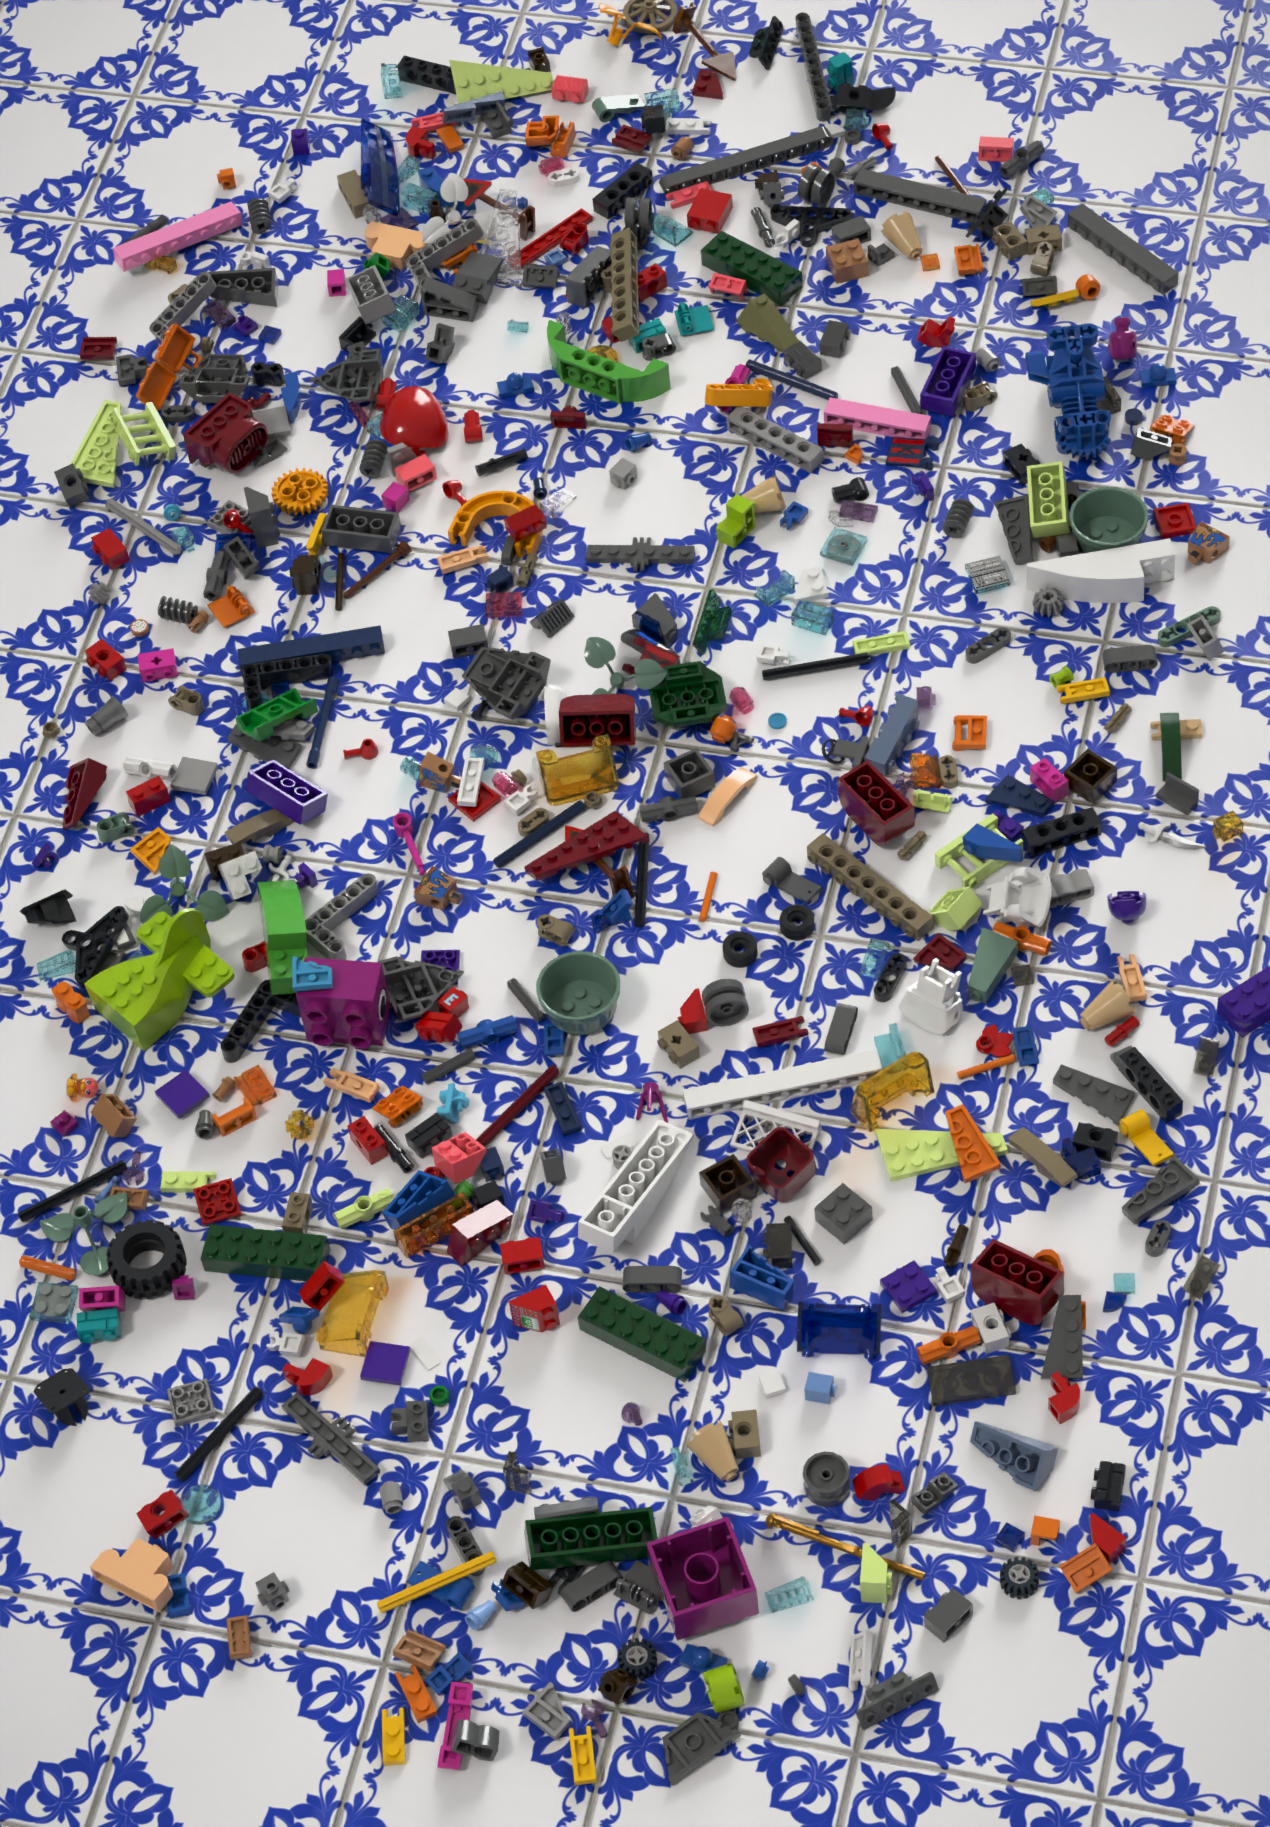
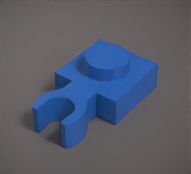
(794, 513)
(506, 1598)

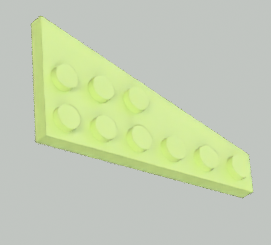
(479, 80)
(99, 448)
(921, 1152)

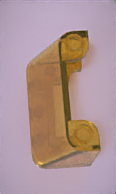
(576, 775)
(906, 1074)
(352, 1313)

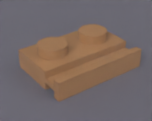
(419, 1650)

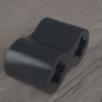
(267, 374)

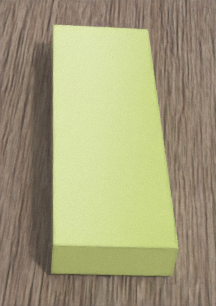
(882, 644)

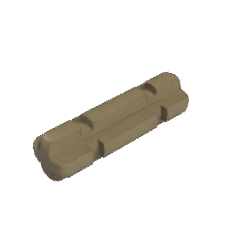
(1117, 718)
(912, 845)

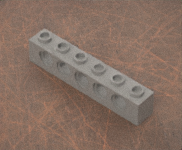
(775, 439)

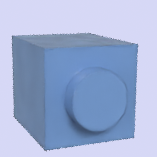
(820, 1388)

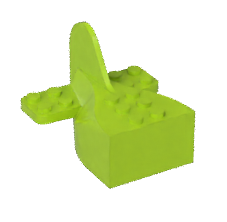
(153, 991)

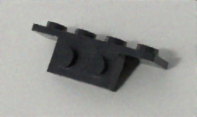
(766, 42)
(990, 218)

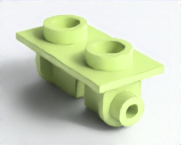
(929, 801)

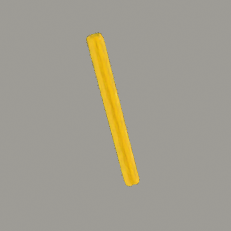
(436, 1582)

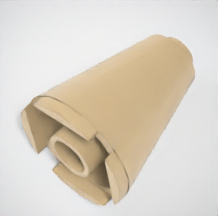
(903, 234)
(766, 496)
(1107, 1007)
(714, 1450)

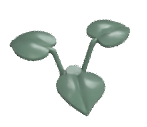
(600, 652)
(174, 865)
(60, 1228)

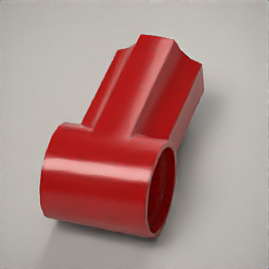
(387, 390)
(472, 427)

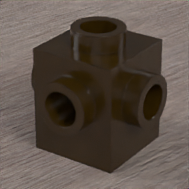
(617, 1685)

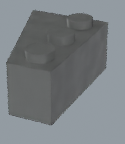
(447, 301)

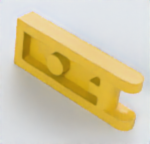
(1052, 300)
(316, 538)
(1084, 690)
(393, 1738)
(583, 1757)

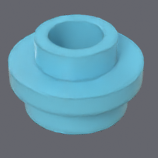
(172, 508)

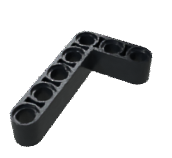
(280, 671)
(252, 1019)

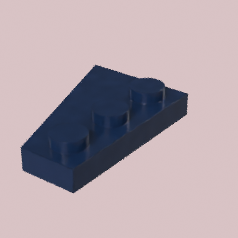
(1018, 795)

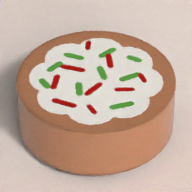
(139, 628)

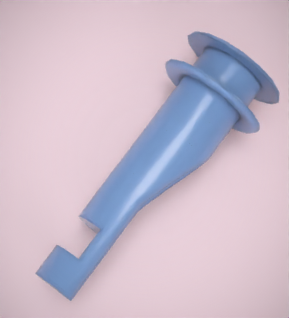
(106, 1191)

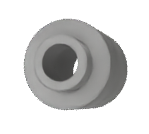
(987, 359)
(391, 1497)

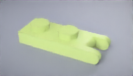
(184, 1181)

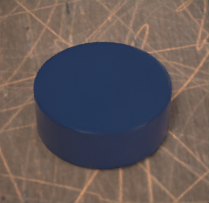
(1133, 416)

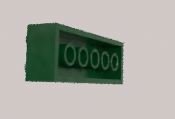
(761, 271)
(263, 1252)
(642, 1334)
(589, 1538)

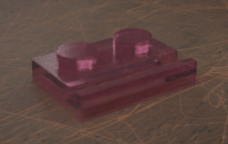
(503, 604)

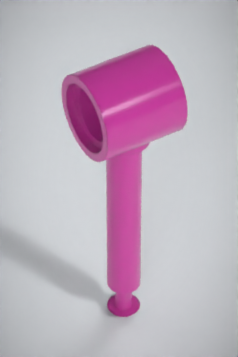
(406, 832)

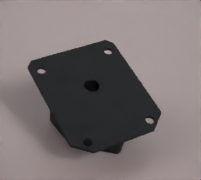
(50, 909)
(60, 1392)

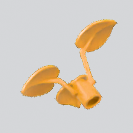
(616, 33)

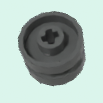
(816, 185)
(638, 215)
(725, 1002)
(826, 1479)

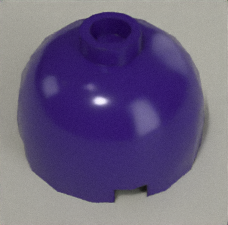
(1127, 905)

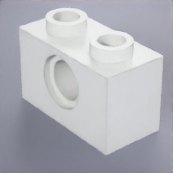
(987, 1317)

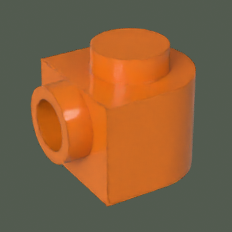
(227, 178)

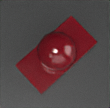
(568, 418)

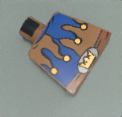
(1207, 544)
(437, 774)
(437, 890)

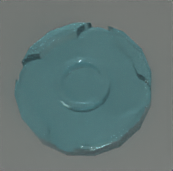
(202, 1504)

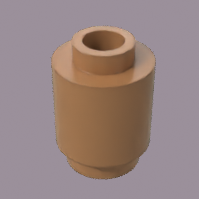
(682, 148)

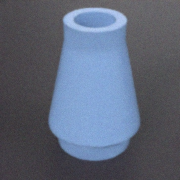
(479, 1616)

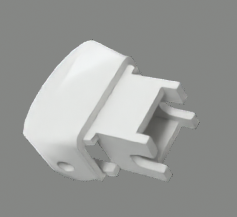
(1021, 905)
(927, 999)

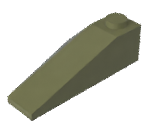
(766, 322)

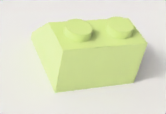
(955, 908)
(874, 1577)

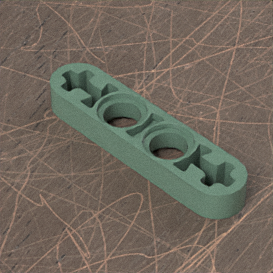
(1177, 637)

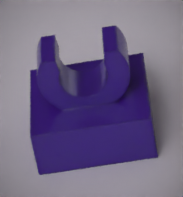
(245, 325)
(42, 856)
(306, 876)

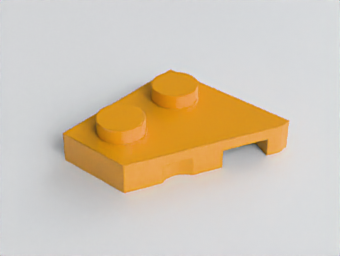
(151, 849)

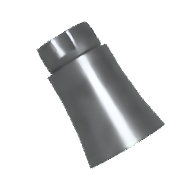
(106, 716)

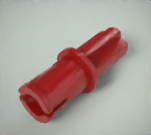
(1122, 1031)

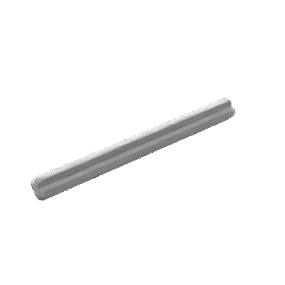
(143, 526)

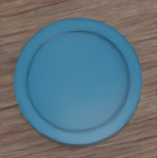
(777, 720)

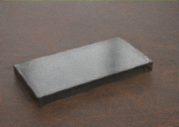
(971, 1380)

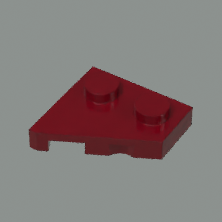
(707, 85)

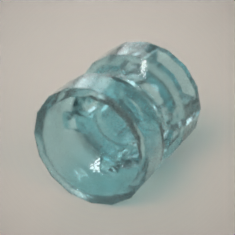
(410, 766)

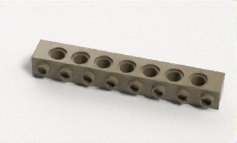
(624, 285)
(870, 887)

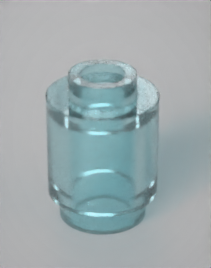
(487, 752)

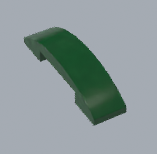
(1170, 744)

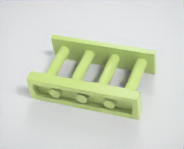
(154, 424)
(955, 848)

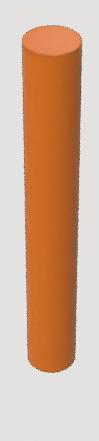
(708, 896)
(986, 1066)

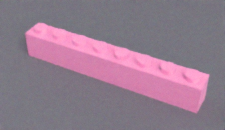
(177, 236)

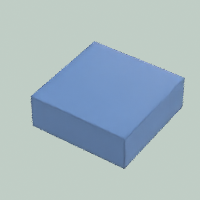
(555, 258)

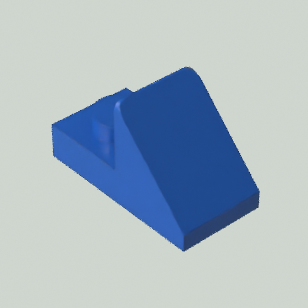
(618, 908)

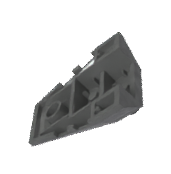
(216, 378)
(508, 679)

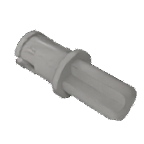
(866, 164)

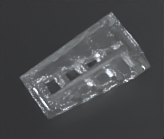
(553, 511)

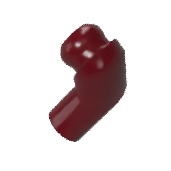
(259, 402)

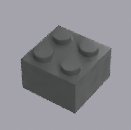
(689, 774)
(843, 1213)

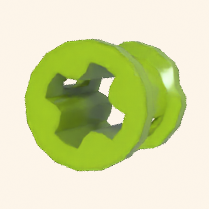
(1061, 677)

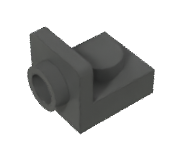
(880, 254)

